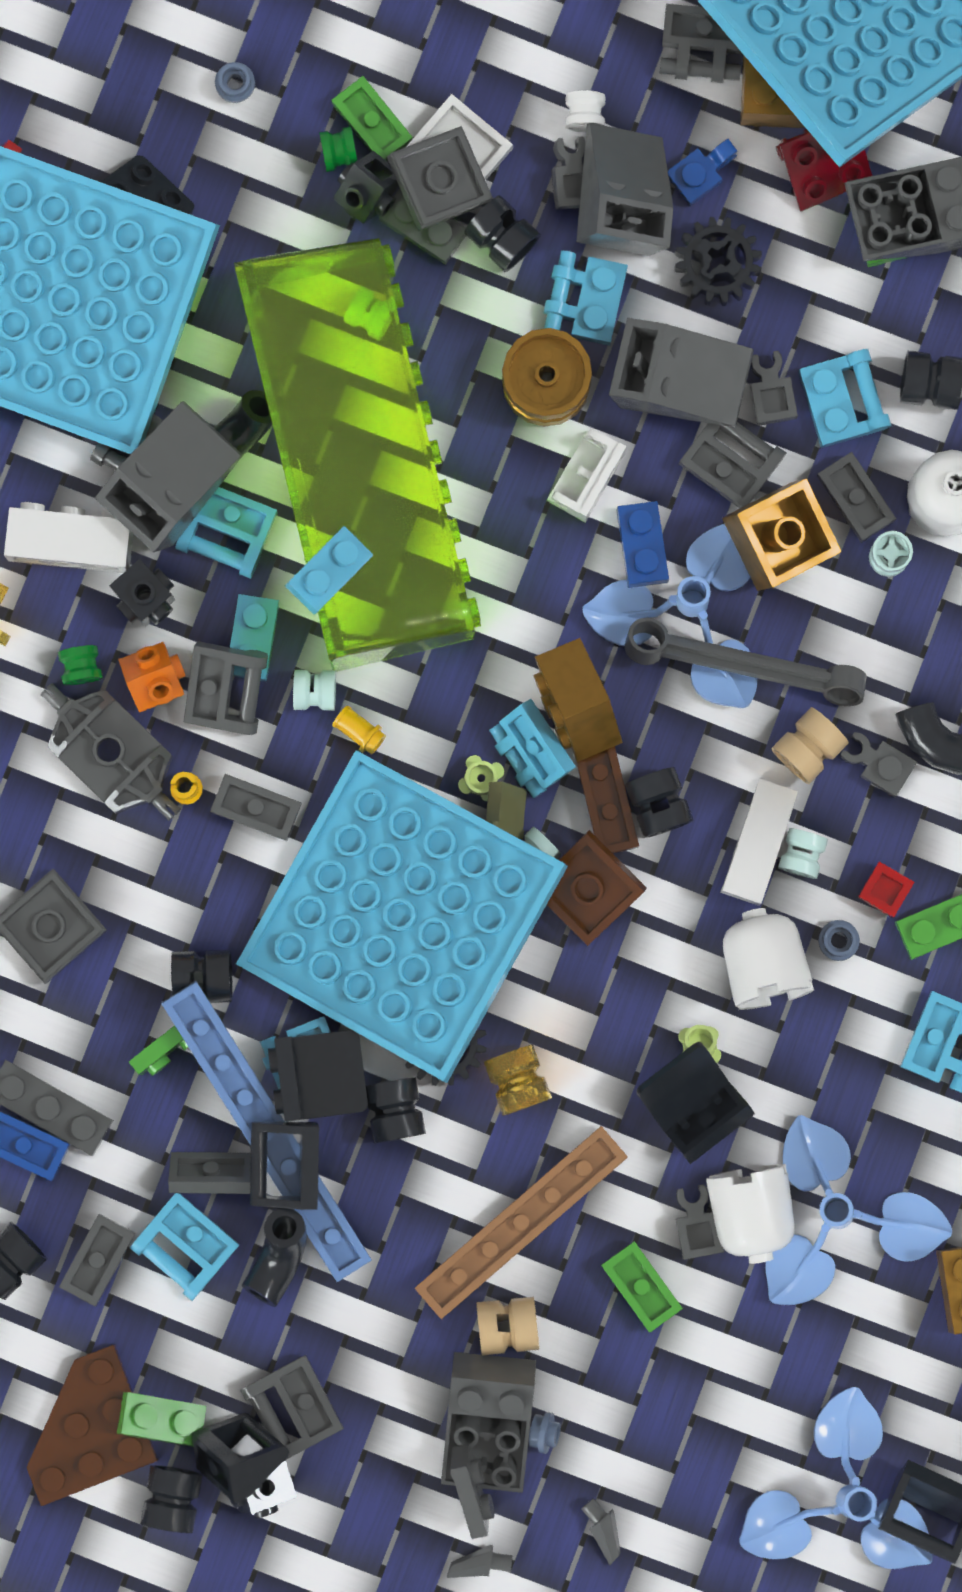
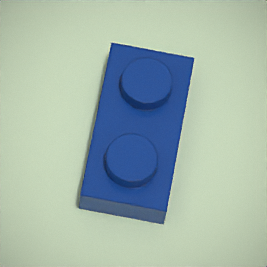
(642, 544)
(31, 1147)

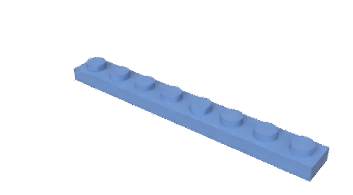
(250, 1103)

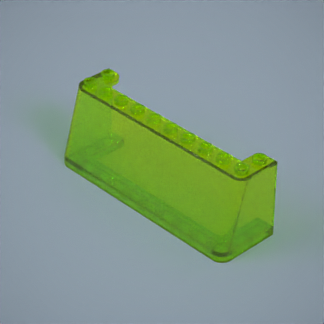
(358, 446)

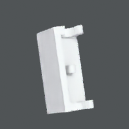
(587, 474)

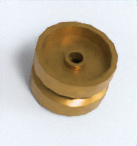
(544, 401)

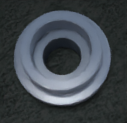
(230, 71)
(850, 934)
(544, 1432)

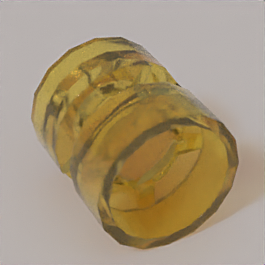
(517, 1079)

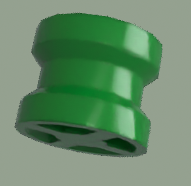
(338, 148)
(80, 665)

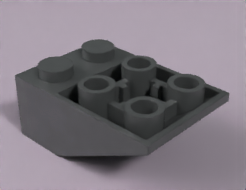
(625, 192)
(908, 211)
(680, 373)
(169, 478)
(493, 1415)

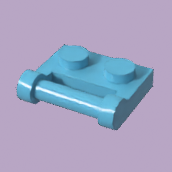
(831, 403)
(236, 518)
(191, 1233)

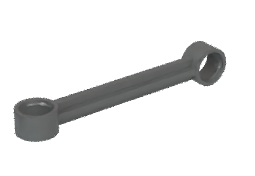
(839, 684)

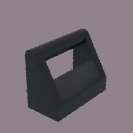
(308, 1165)
(229, 1473)
(932, 1492)

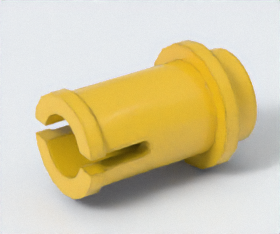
(359, 730)
(192, 795)

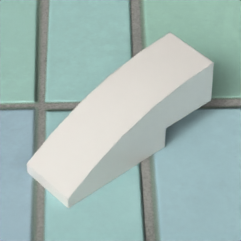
(759, 842)

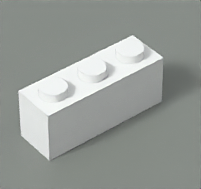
(67, 538)

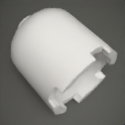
(931, 500)
(765, 960)
(752, 1211)

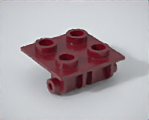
(815, 173)

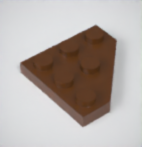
(81, 1434)

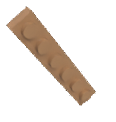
(521, 1222)

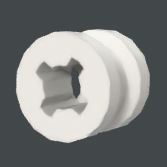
(584, 109)

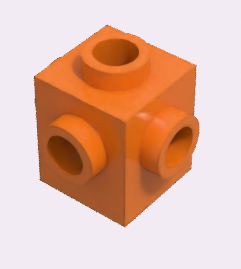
(153, 676)

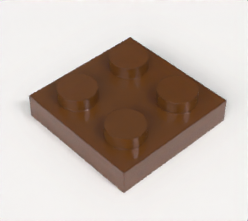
(593, 888)

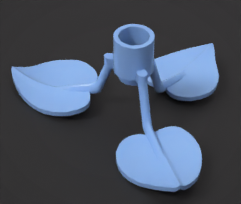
(709, 560)
(818, 1155)
(843, 1429)

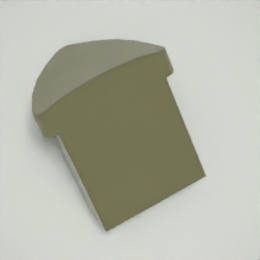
(506, 807)

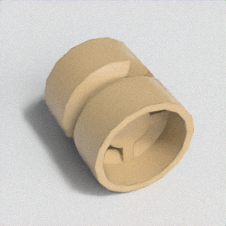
(811, 744)
(522, 1321)

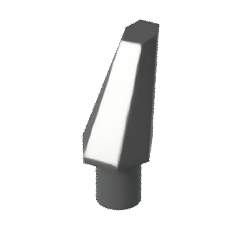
(603, 1530)
(480, 1563)

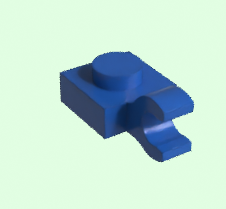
(698, 174)

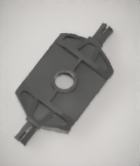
(122, 783)

